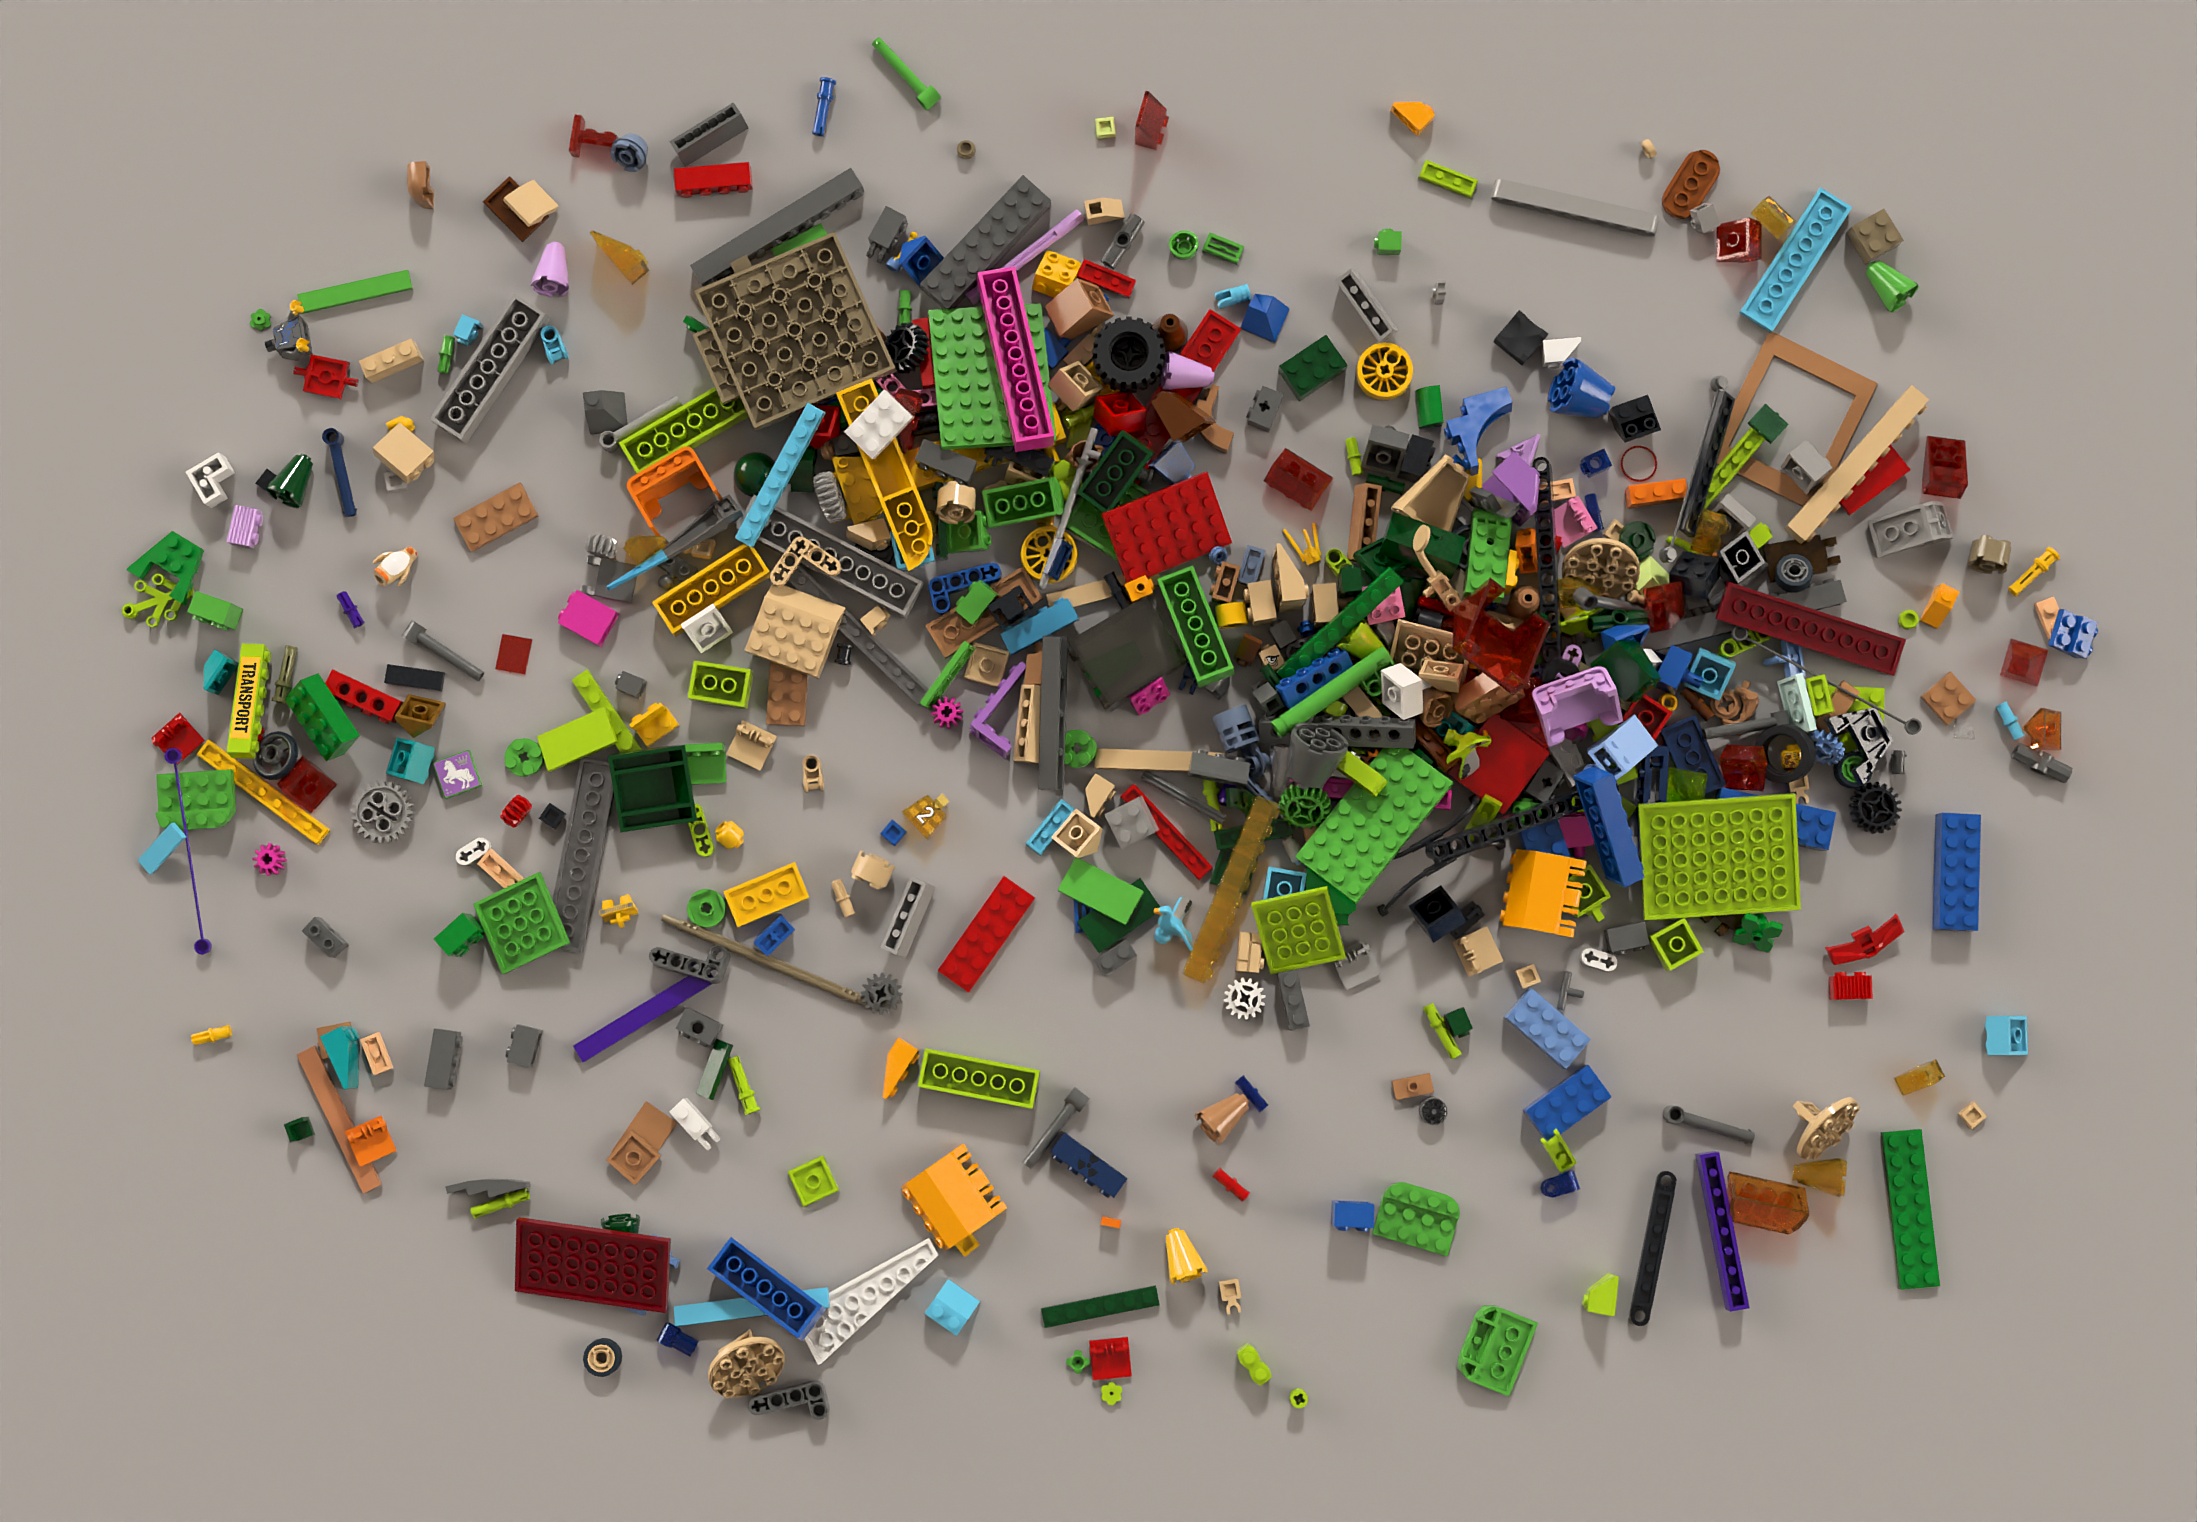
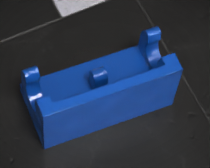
(773, 935)

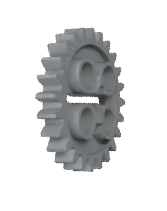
(373, 826)

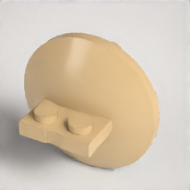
(1604, 565)
(1824, 1126)
(746, 1364)

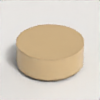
(1648, 148)

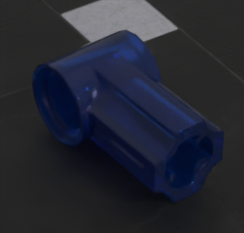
(673, 1337)

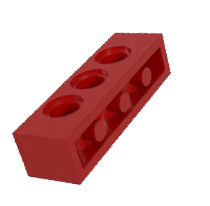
(337, 681)

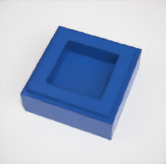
(893, 832)

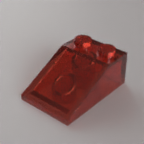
(1150, 122)

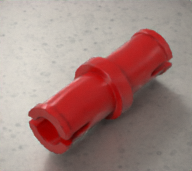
(1231, 1184)

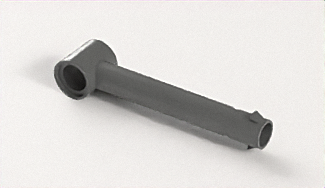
(1589, 601)
(416, 633)
(1776, 719)
(1075, 1101)
(1708, 1124)

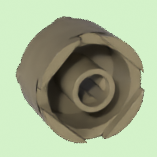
(1989, 555)

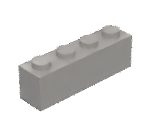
(1367, 305)
(908, 917)

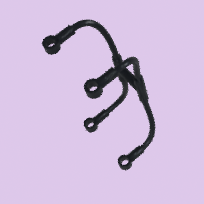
(1439, 864)

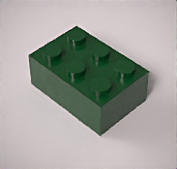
(1312, 368)

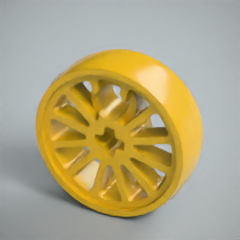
(1391, 349)
(1037, 534)

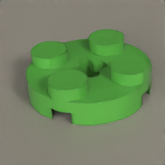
(1084, 741)
(513, 759)
(695, 906)

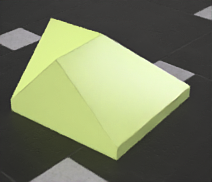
(1650, 575)

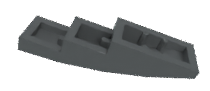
(492, 1186)

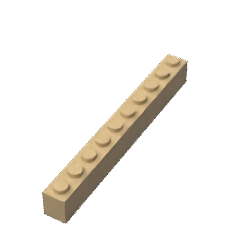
(1856, 464)

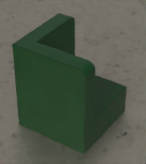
(299, 1129)

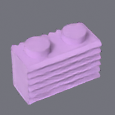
(244, 527)

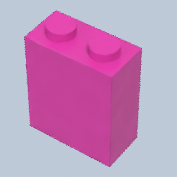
(588, 617)

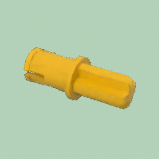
(211, 1035)

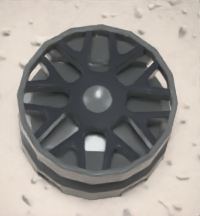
(1433, 1111)

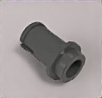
(1898, 761)

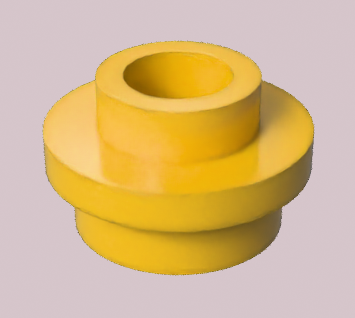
(1667, 696)

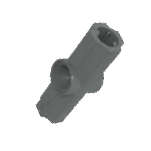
(1129, 232)
(2042, 762)

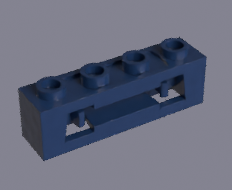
(1645, 774)

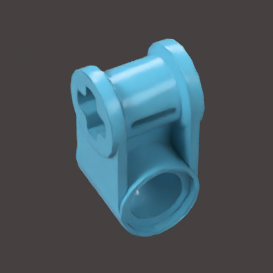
(555, 347)

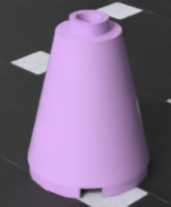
(551, 272)
(1184, 373)

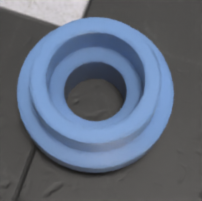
(1222, 555)

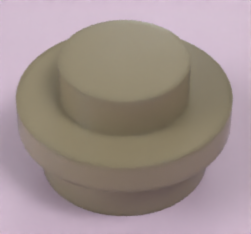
(966, 149)

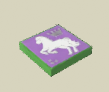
(457, 774)

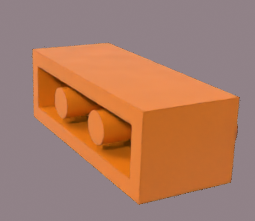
(1656, 493)

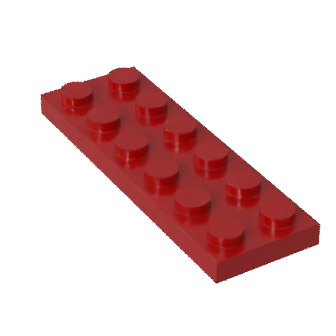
(986, 934)

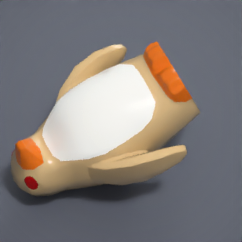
(394, 566)

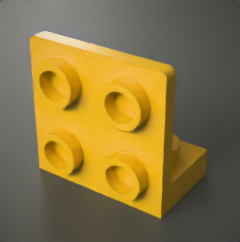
(654, 723)

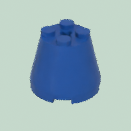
(1580, 391)

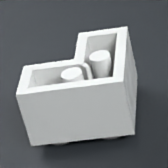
(207, 476)

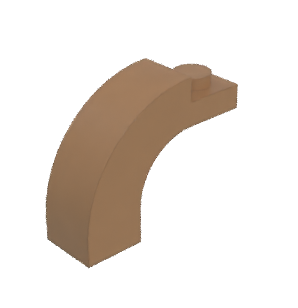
(1214, 435)

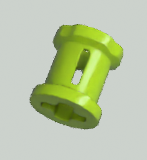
(1296, 1392)

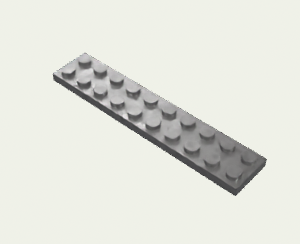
(583, 850)

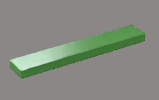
(355, 291)

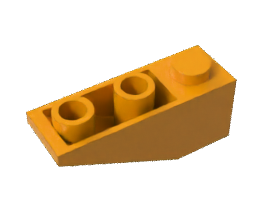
(898, 1060)

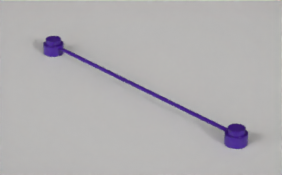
(174, 756)

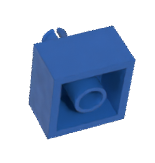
(1675, 671)

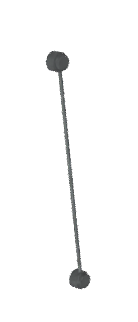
(1669, 554)
(1912, 726)

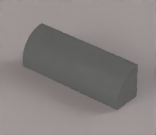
(709, 134)

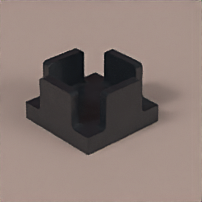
(1009, 606)

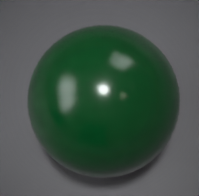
(752, 472)

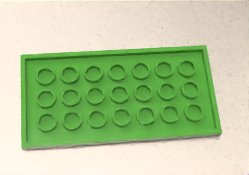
(1368, 830)

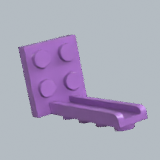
(986, 733)

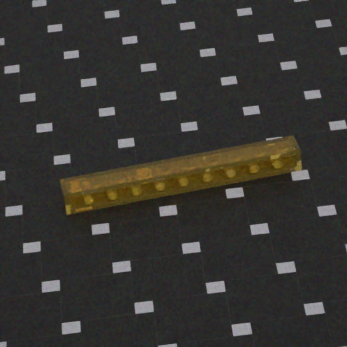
(1230, 889)

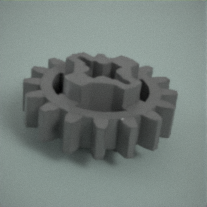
(872, 989)

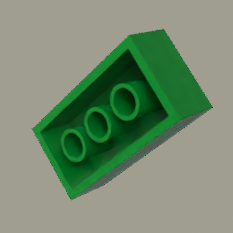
(322, 717)

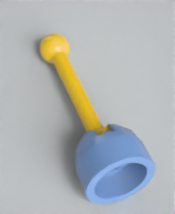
(893, 263)

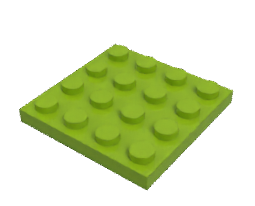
(1298, 930)

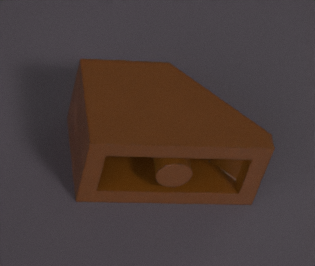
(1247, 650)

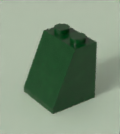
(1628, 669)

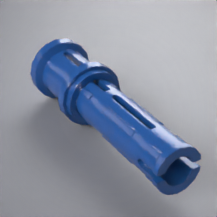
(824, 97)

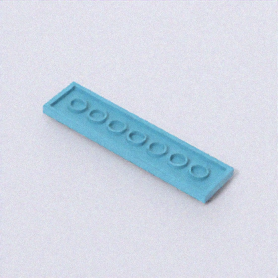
(1795, 260)

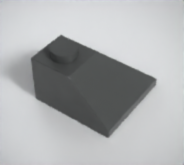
(605, 410)

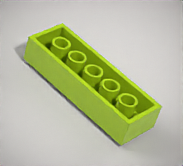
(979, 1078)

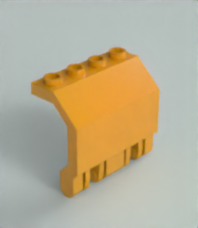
(1540, 891)
(951, 1198)

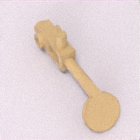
(1437, 581)

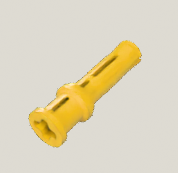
(2039, 564)

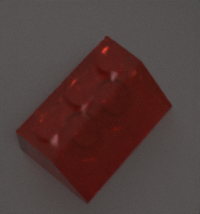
(1298, 479)

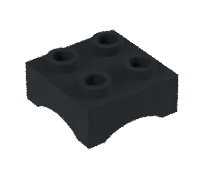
(1520, 337)

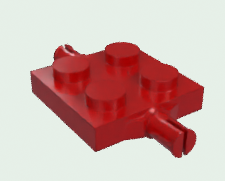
(326, 376)

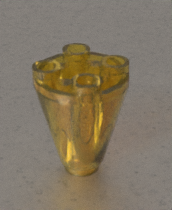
(1823, 1175)

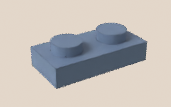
(1251, 565)

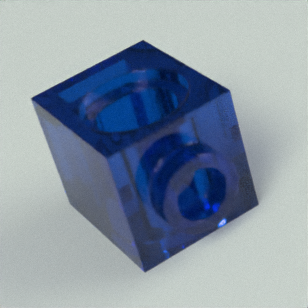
(1602, 459)

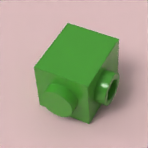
(1388, 242)

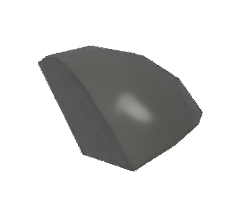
(1218, 688)

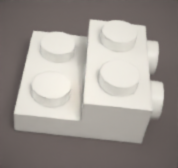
(707, 628)

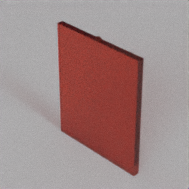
(513, 654)

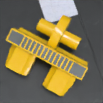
(618, 913)

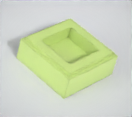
(1105, 127)

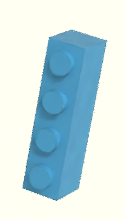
(1044, 623)

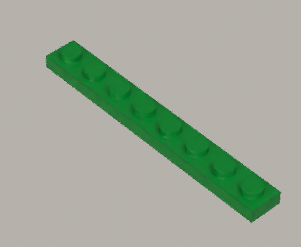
(1342, 623)

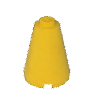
(1183, 1258)

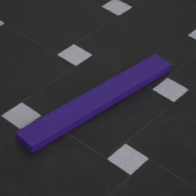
(639, 1017)

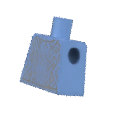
(1173, 464)

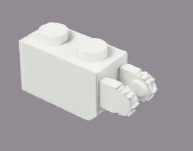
(693, 1122)

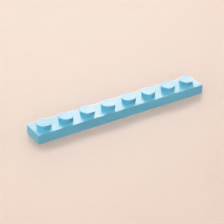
(780, 475)

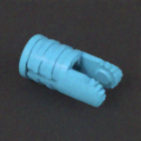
(1233, 296)

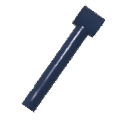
(340, 471)

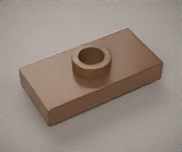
(1412, 1086)

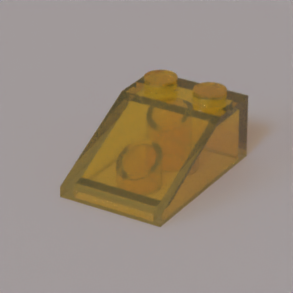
(627, 260)

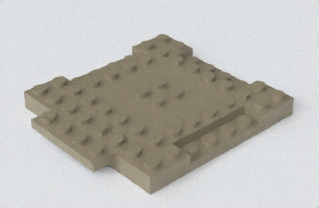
(790, 332)

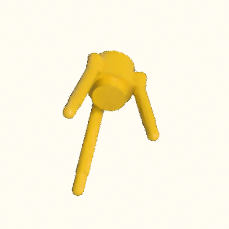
(1311, 554)

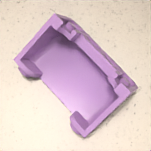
(1575, 702)

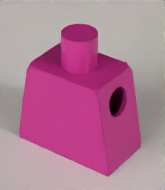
(1576, 832)

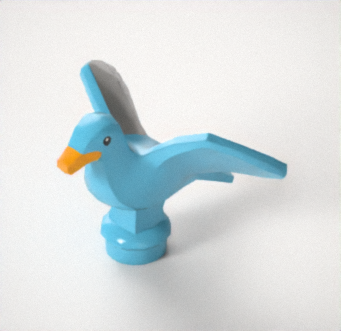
(1171, 922)

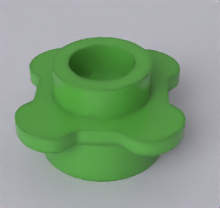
(1077, 1356)

